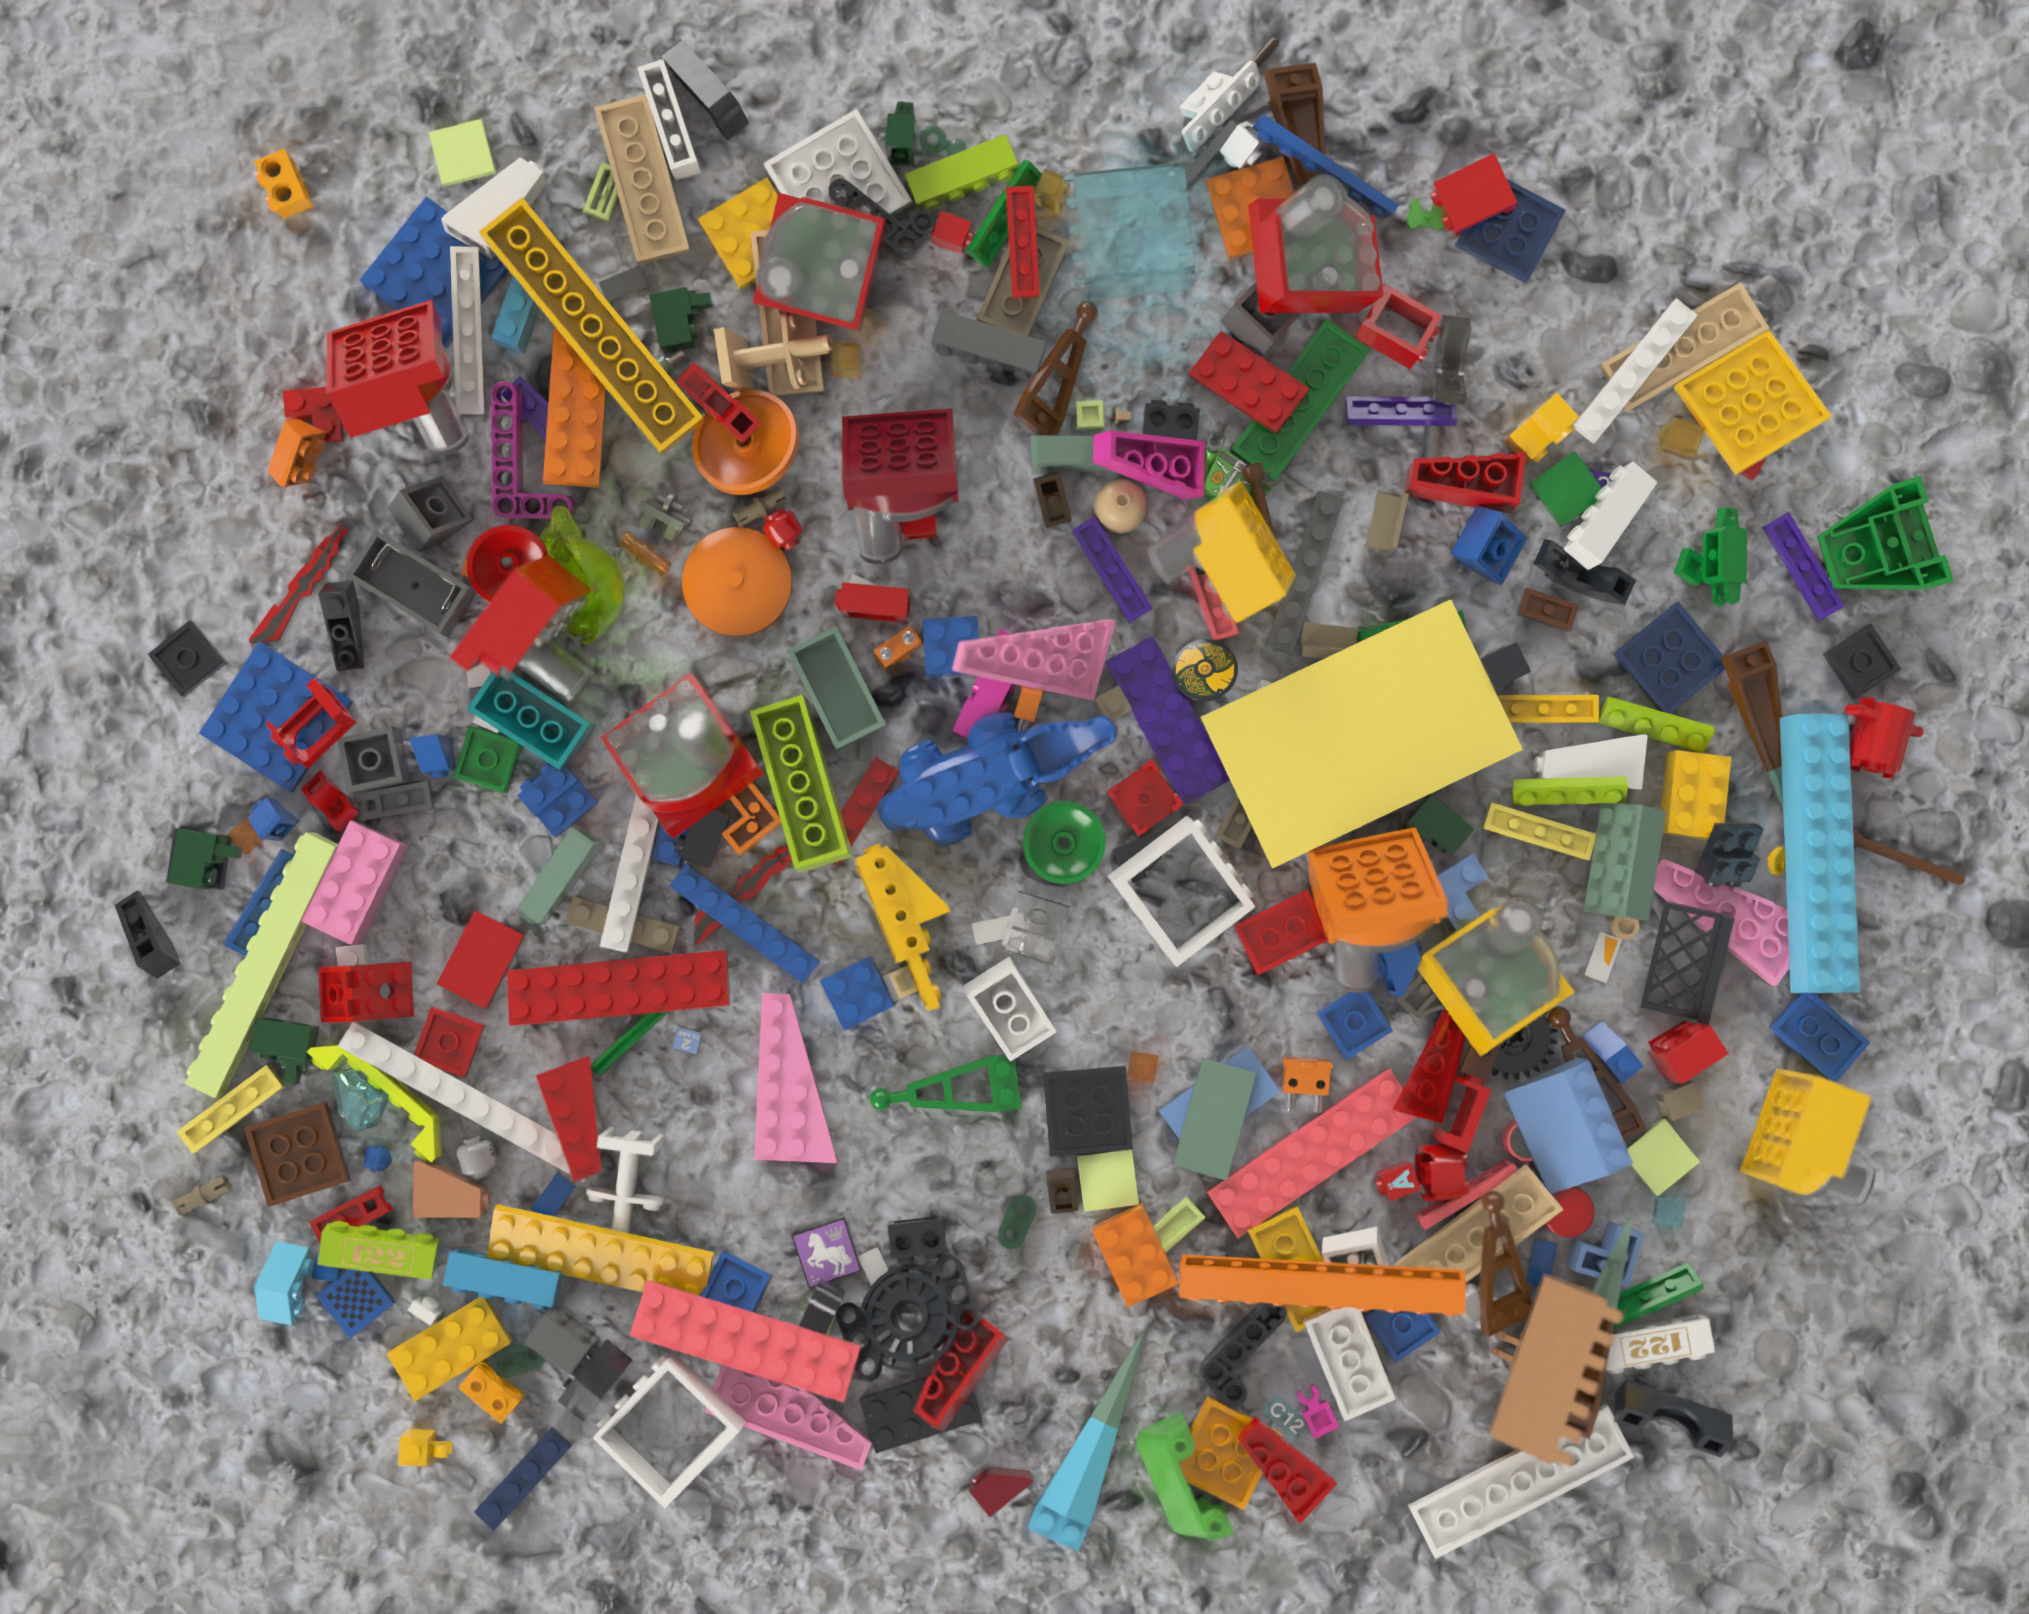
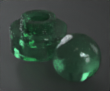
(942, 143)

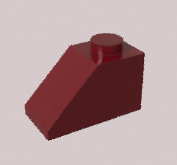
(998, 1487)

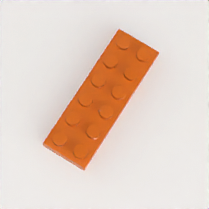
(573, 420)

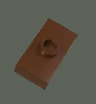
(1479, 1066)

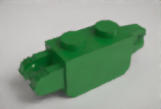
(1725, 557)

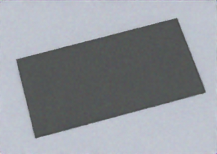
(622, 284)

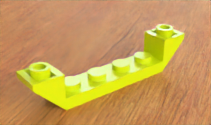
(428, 1142)

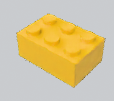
(1694, 793)

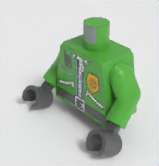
(1225, 470)

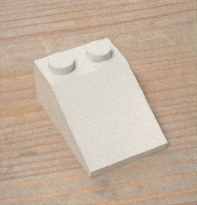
(1009, 1008)

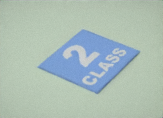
(687, 1040)

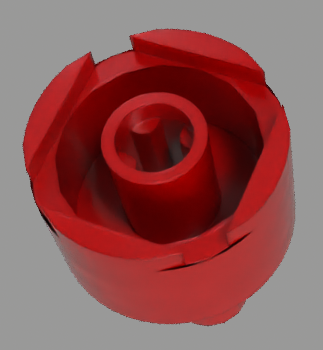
(1441, 1172)

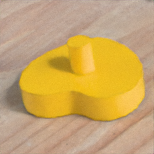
(1776, 861)

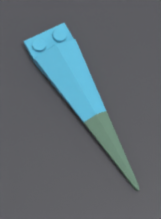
(1072, 1493)

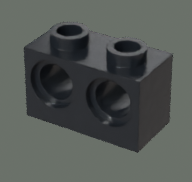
(1170, 416)
(916, 1229)

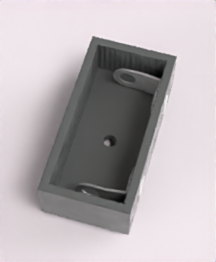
(392, 570)

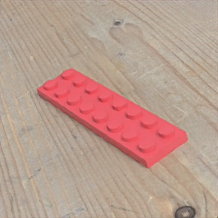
(1310, 1154)
(745, 1340)

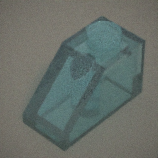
(358, 1100)

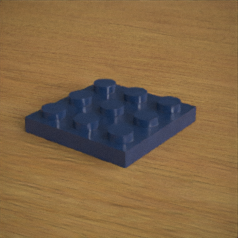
(1514, 239)
(1670, 658)

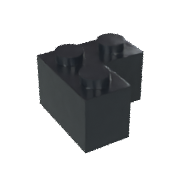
(590, 1383)

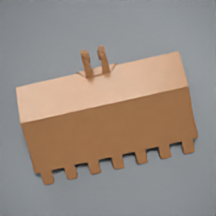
(1550, 1368)

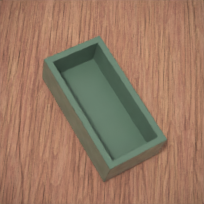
(837, 689)
(1625, 861)

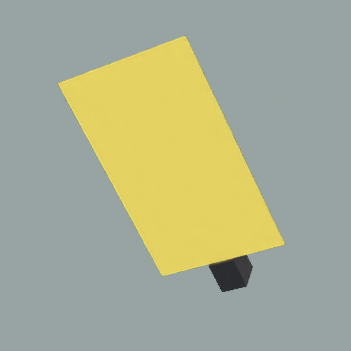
(1365, 731)

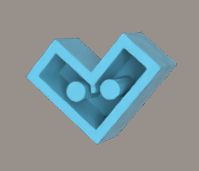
(281, 1284)

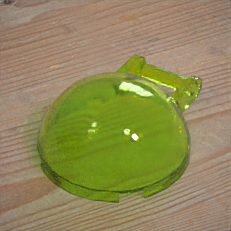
(591, 566)

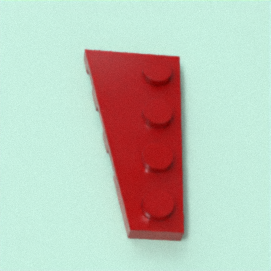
(1434, 1073)
(1286, 1468)

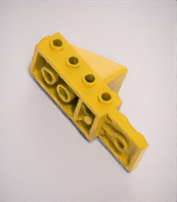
(914, 905)

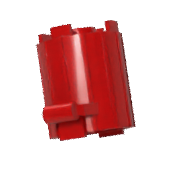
(1880, 736)

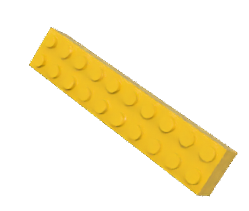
(591, 326)

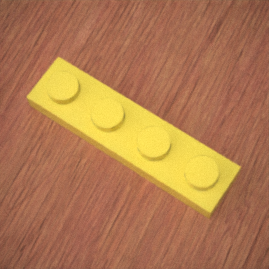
(1539, 831)
(231, 1108)

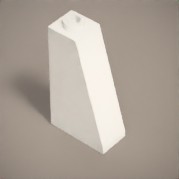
(491, 200)
(1597, 759)

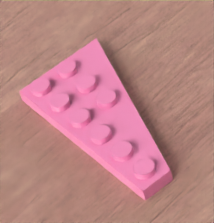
(1050, 659)
(1759, 925)

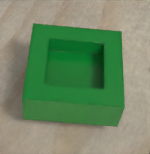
(1689, 566)

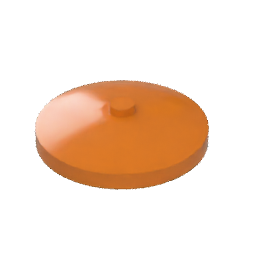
(757, 461)
(737, 582)

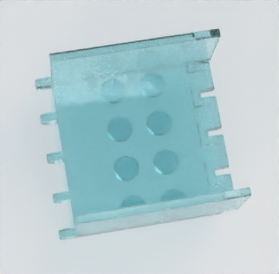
(1132, 231)

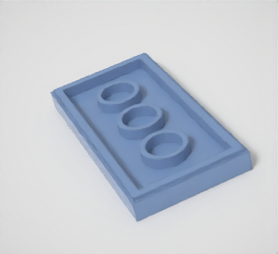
(1262, 1091)

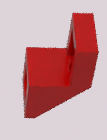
(330, 800)

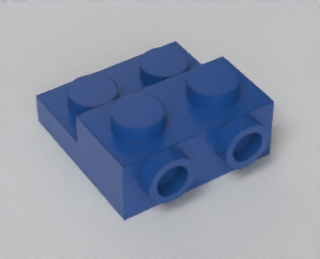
(557, 798)

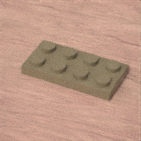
(1021, 314)

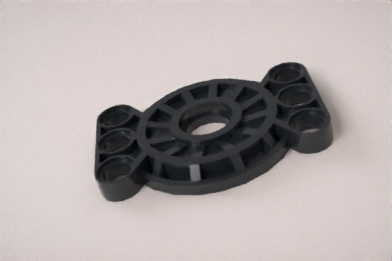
(886, 1299)

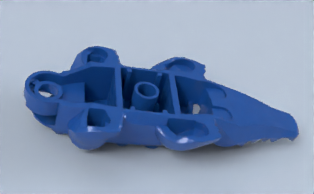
(987, 774)

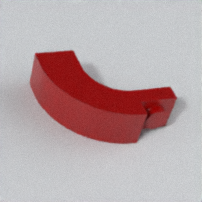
(718, 402)

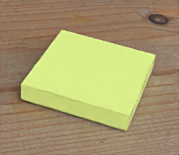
(462, 152)
(1660, 1157)
(1107, 1180)

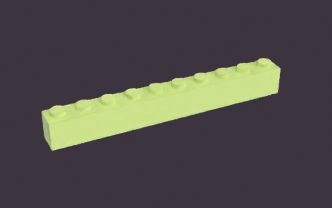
(262, 968)

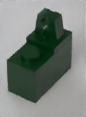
(901, 135)
(673, 316)
(1439, 822)
(196, 858)
(288, 1042)

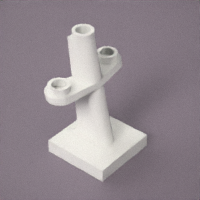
(630, 1149)

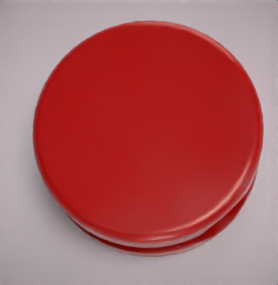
(1576, 1213)

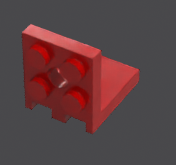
(354, 992)

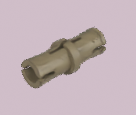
(760, 507)
(202, 1195)

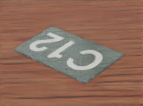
(1285, 1417)

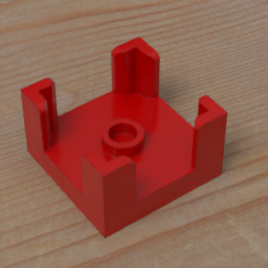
(1144, 798)

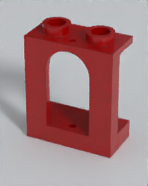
(287, 733)

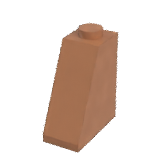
(446, 1193)

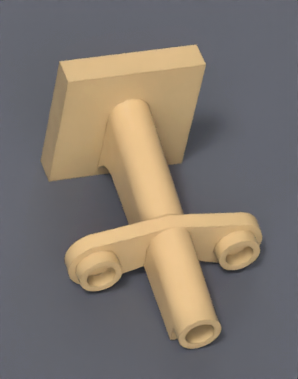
(738, 360)

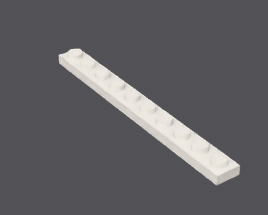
(454, 1094)

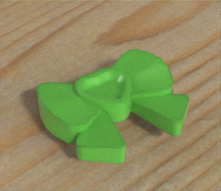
(1424, 219)

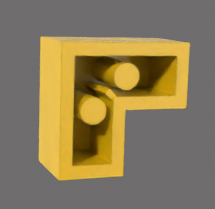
(1547, 424)

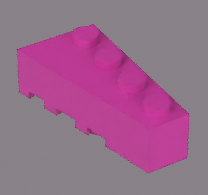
(1158, 461)
(986, 698)

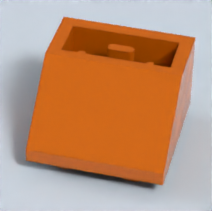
(296, 453)

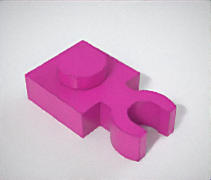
(1318, 1414)

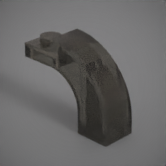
(1449, 360)

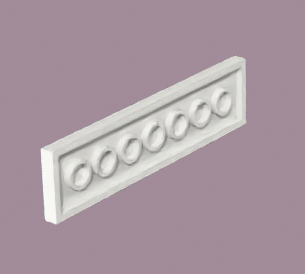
(1515, 1487)

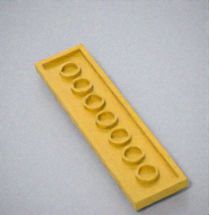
(595, 1252)

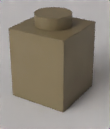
(1113, 704)
(1678, 1101)

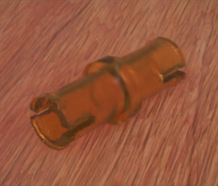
(644, 553)

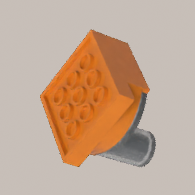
(1374, 900)

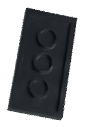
(895, 1423)

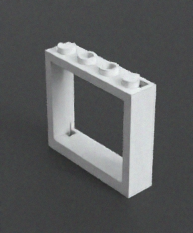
(1155, 850)
(635, 1463)

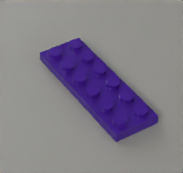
(1167, 721)

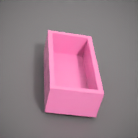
(354, 883)

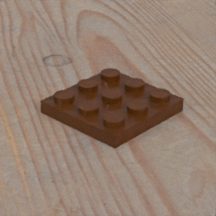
(297, 1154)

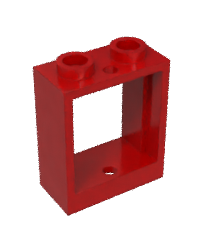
(1390, 344)
(873, 602)

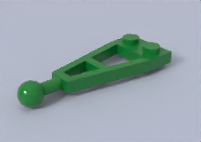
(1002, 1083)

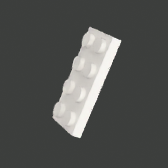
(1349, 1360)

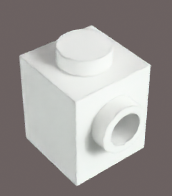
(1242, 146)

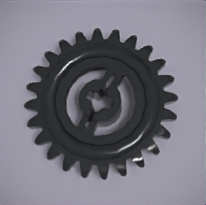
(1531, 1055)

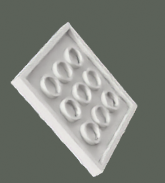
(835, 152)

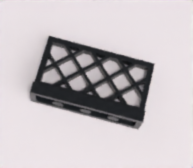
(1712, 965)

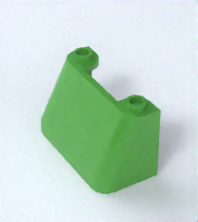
(1161, 1449)

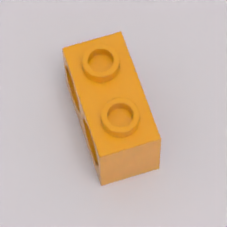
(286, 182)
(492, 1393)

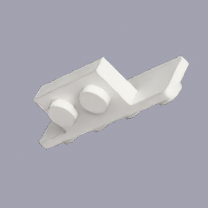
(1216, 102)

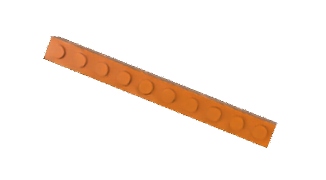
(1323, 1284)

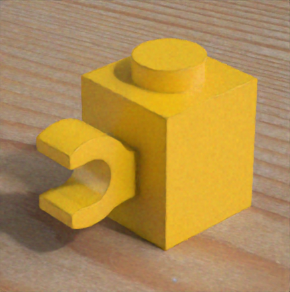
(420, 1447)

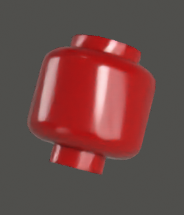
(782, 529)

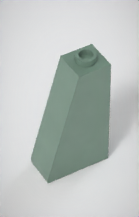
(1062, 454)
(560, 875)

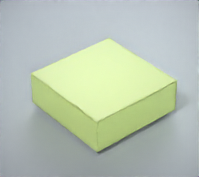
(1090, 415)

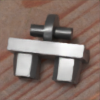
(654, 511)

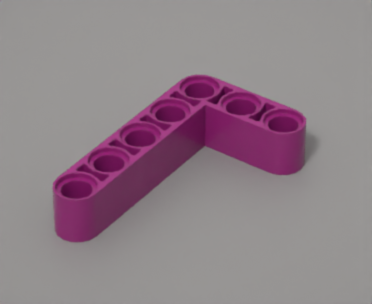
(514, 463)

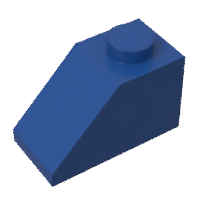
(434, 754)
(272, 819)
(1612, 1052)

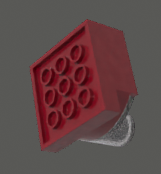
(896, 472)

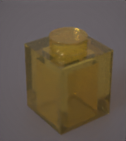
(1052, 191)
(847, 360)
(1680, 438)

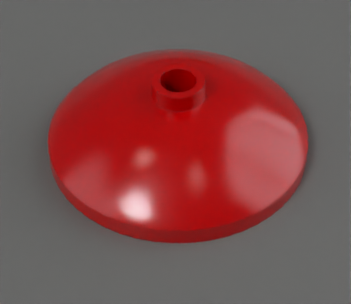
(489, 548)

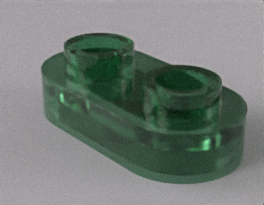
(1016, 1220)
(521, 1361)

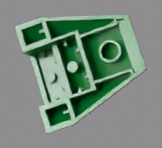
(1886, 544)

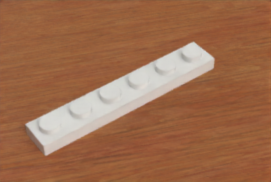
(467, 330)
(1634, 370)
(630, 878)

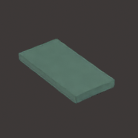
(1214, 1118)

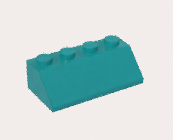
(532, 719)

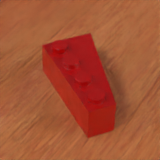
(1469, 480)
(571, 1109)
(959, 1371)

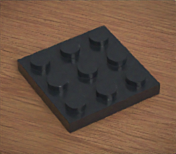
(1087, 1110)

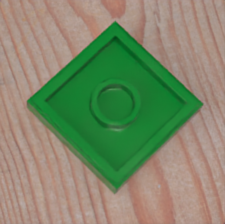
(1566, 489)
(487, 759)

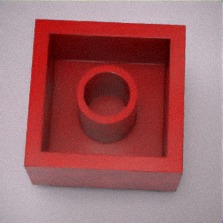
(1687, 1052)

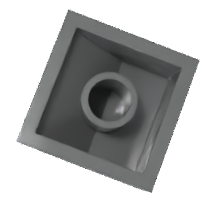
(1254, 328)
(429, 513)

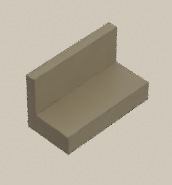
(1386, 522)
(1325, 640)

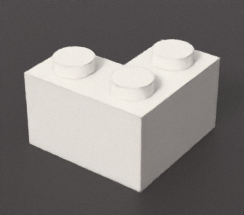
(1355, 1248)

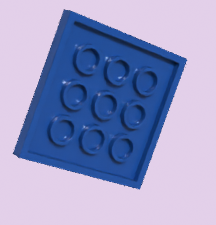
(418, 266)
(265, 691)

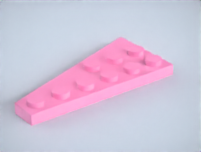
(788, 1100)
(791, 1416)

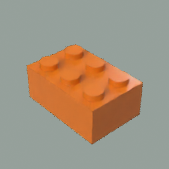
(1135, 1254)

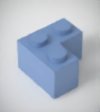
(1455, 882)
(1592, 1259)

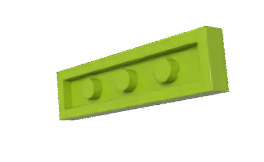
(1656, 724)
(1570, 790)

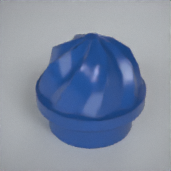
(377, 1158)

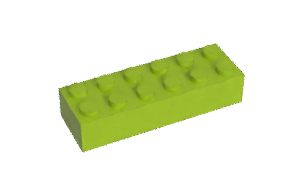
(801, 783)

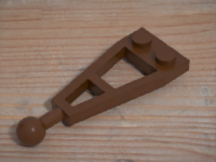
(1030, 408)
(1627, 1118)
(1516, 1305)

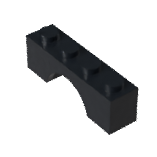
(1705, 1426)

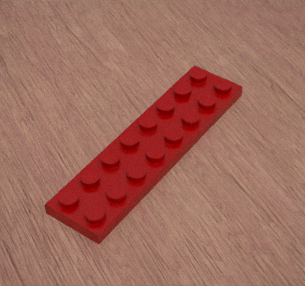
(618, 988)

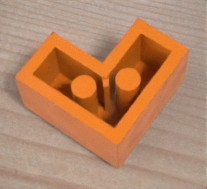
(757, 823)

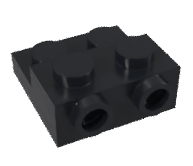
(1730, 854)

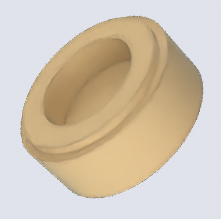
(1624, 928)

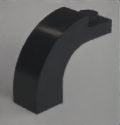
(1599, 582)

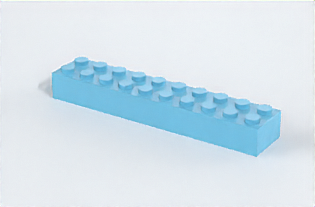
(1819, 854)

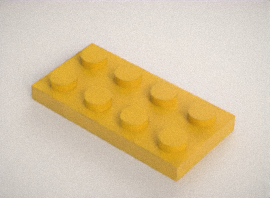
(1287, 1239)
(449, 1347)

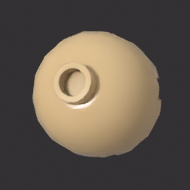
(1120, 506)

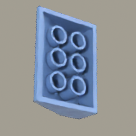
(1568, 1126)

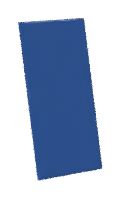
(553, 1196)
(1541, 1260)

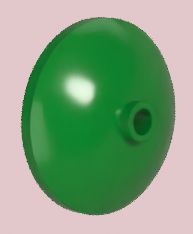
(1066, 821)

